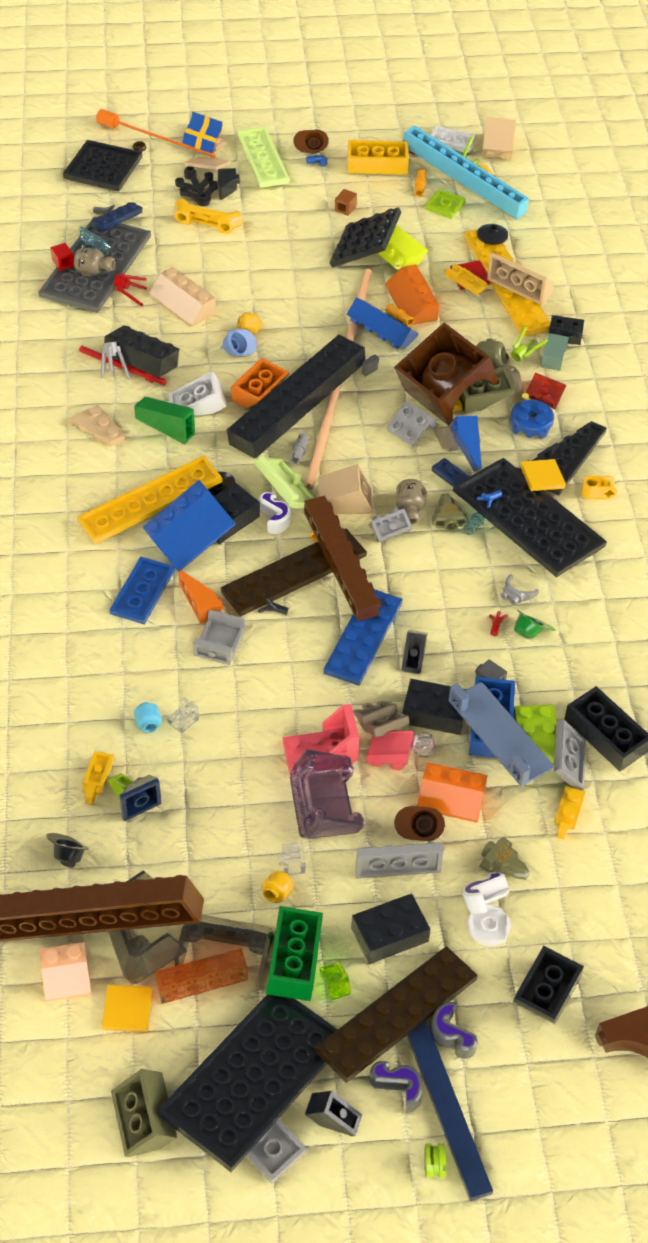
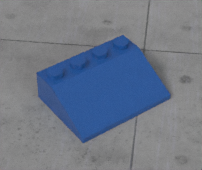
(189, 525)

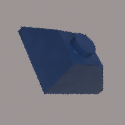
(140, 796)

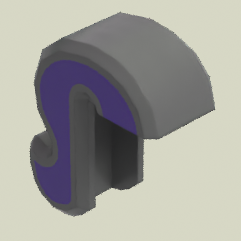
(450, 1035)
(401, 1079)

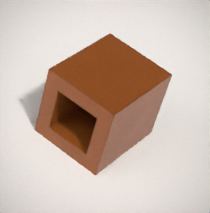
(346, 202)

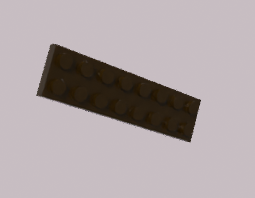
(282, 577)
(395, 1014)

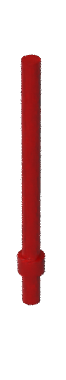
(148, 377)

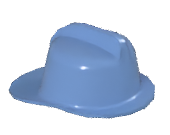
(239, 343)

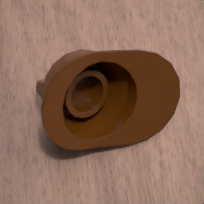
(311, 141)
(419, 823)

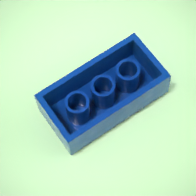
(504, 692)

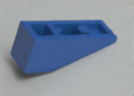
(467, 437)

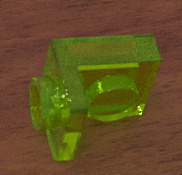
(335, 980)

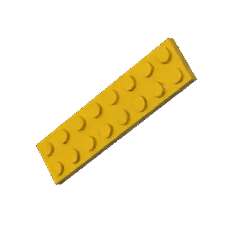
(146, 500)

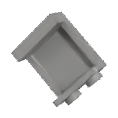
(220, 637)

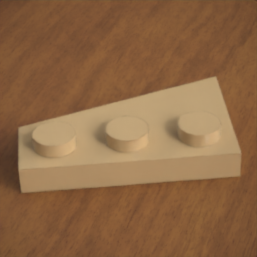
(99, 424)

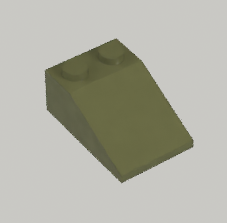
(484, 394)

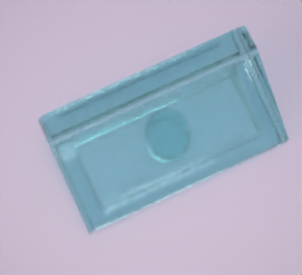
(93, 240)

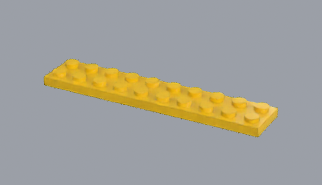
(520, 309)

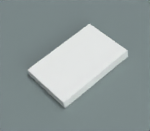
(454, 139)

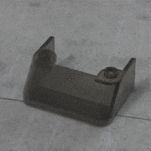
(254, 936)
(136, 954)

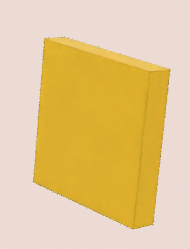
(542, 475)
(127, 1008)

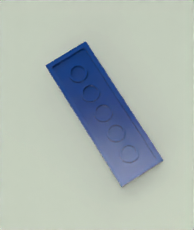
(361, 642)

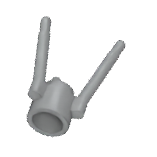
(109, 350)

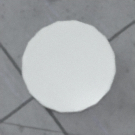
(489, 927)

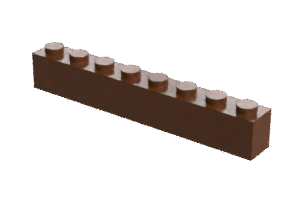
(341, 558)

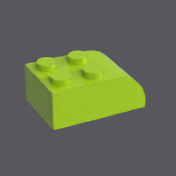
(540, 725)

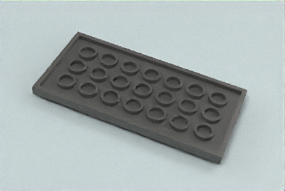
(92, 292)

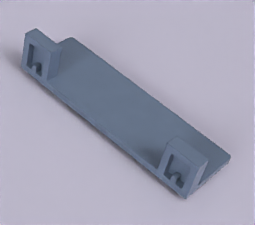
(500, 733)

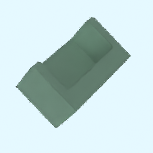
(554, 352)

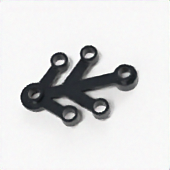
(202, 198)

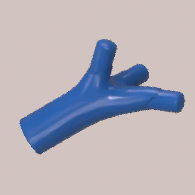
(490, 497)

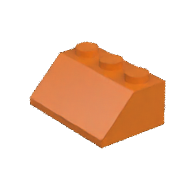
(257, 383)
(452, 791)

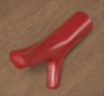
(496, 621)

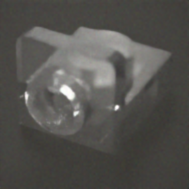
(184, 716)

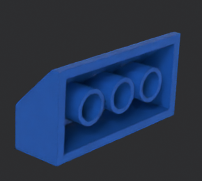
(381, 323)

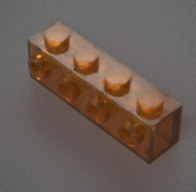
(201, 976)

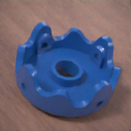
(529, 425)

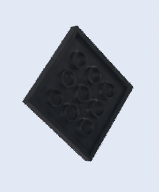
(102, 165)
(365, 237)

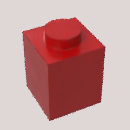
(62, 256)

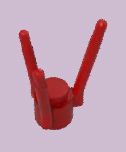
(122, 282)

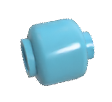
(147, 717)

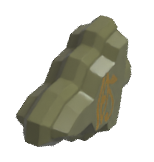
(448, 514)
(503, 859)

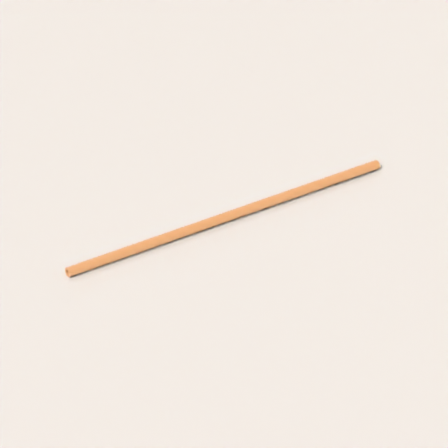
(313, 470)

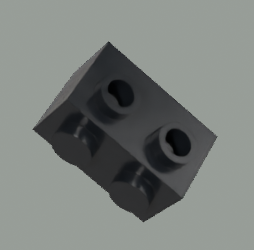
(567, 327)

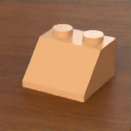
(65, 971)

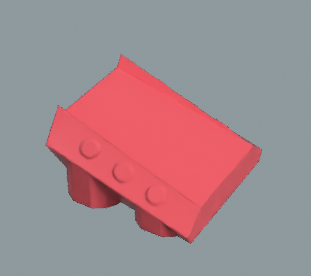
(391, 749)

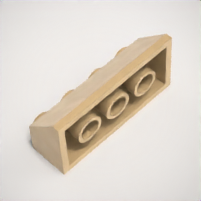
(519, 279)
(183, 297)

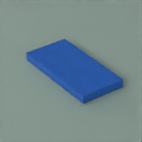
(142, 590)

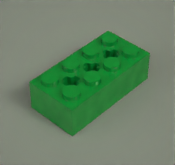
(294, 953)

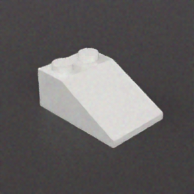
(202, 395)

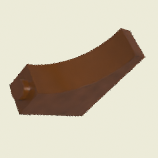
(625, 1033)

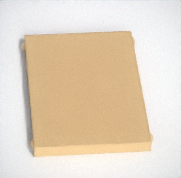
(205, 162)

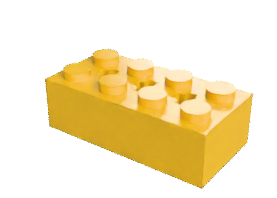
(378, 157)

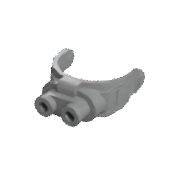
(515, 595)

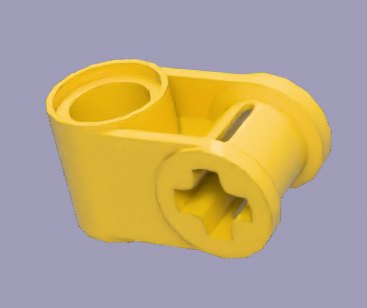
(596, 487)

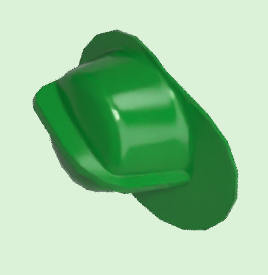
(530, 627)

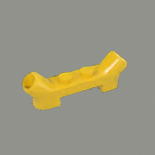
(223, 221)

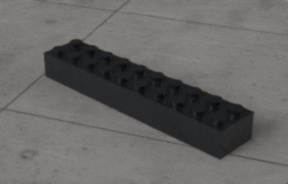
(296, 396)

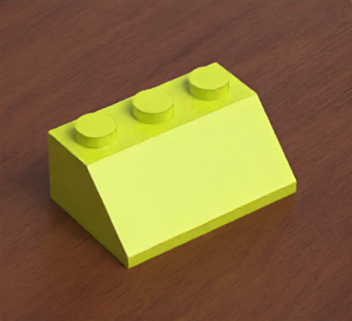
(403, 250)

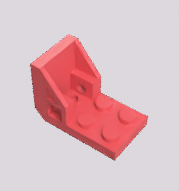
(337, 737)

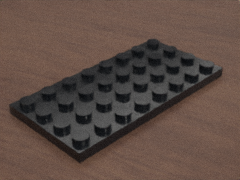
(530, 518)
(249, 1079)

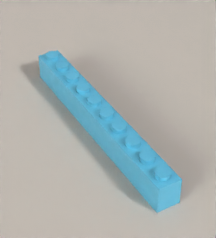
(466, 172)

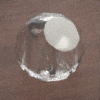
(424, 744)

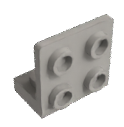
(410, 423)

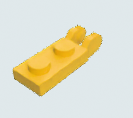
(466, 279)

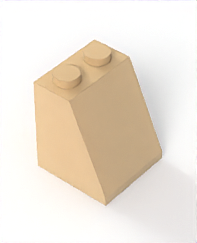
(498, 138)
(347, 491)

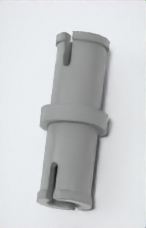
(299, 449)

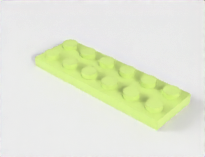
(262, 157)

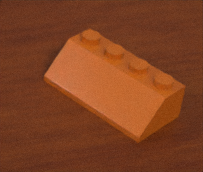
(413, 294)

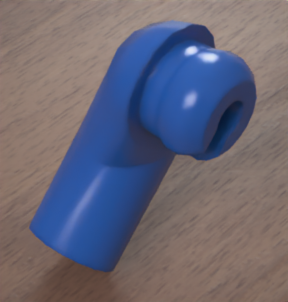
(322, 160)

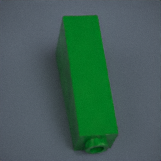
(167, 417)

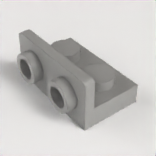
(390, 525)

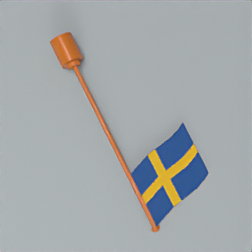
(199, 135)

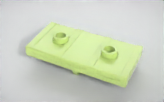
(284, 481)

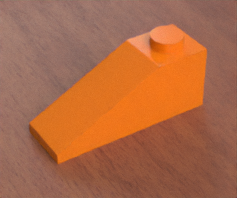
(199, 597)

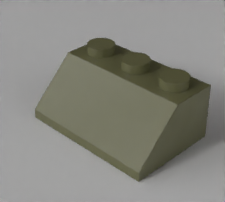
(137, 1116)

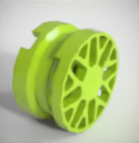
(437, 1164)

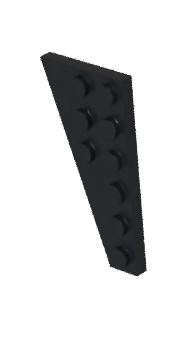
(573, 451)

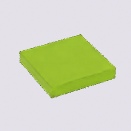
(445, 203)

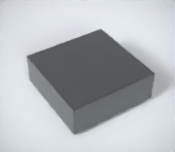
(370, 365)

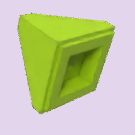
(119, 783)

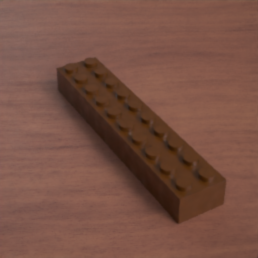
(100, 908)

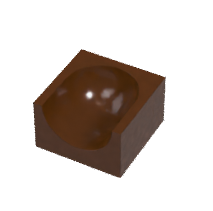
(442, 370)

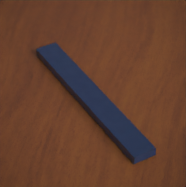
(449, 1113)

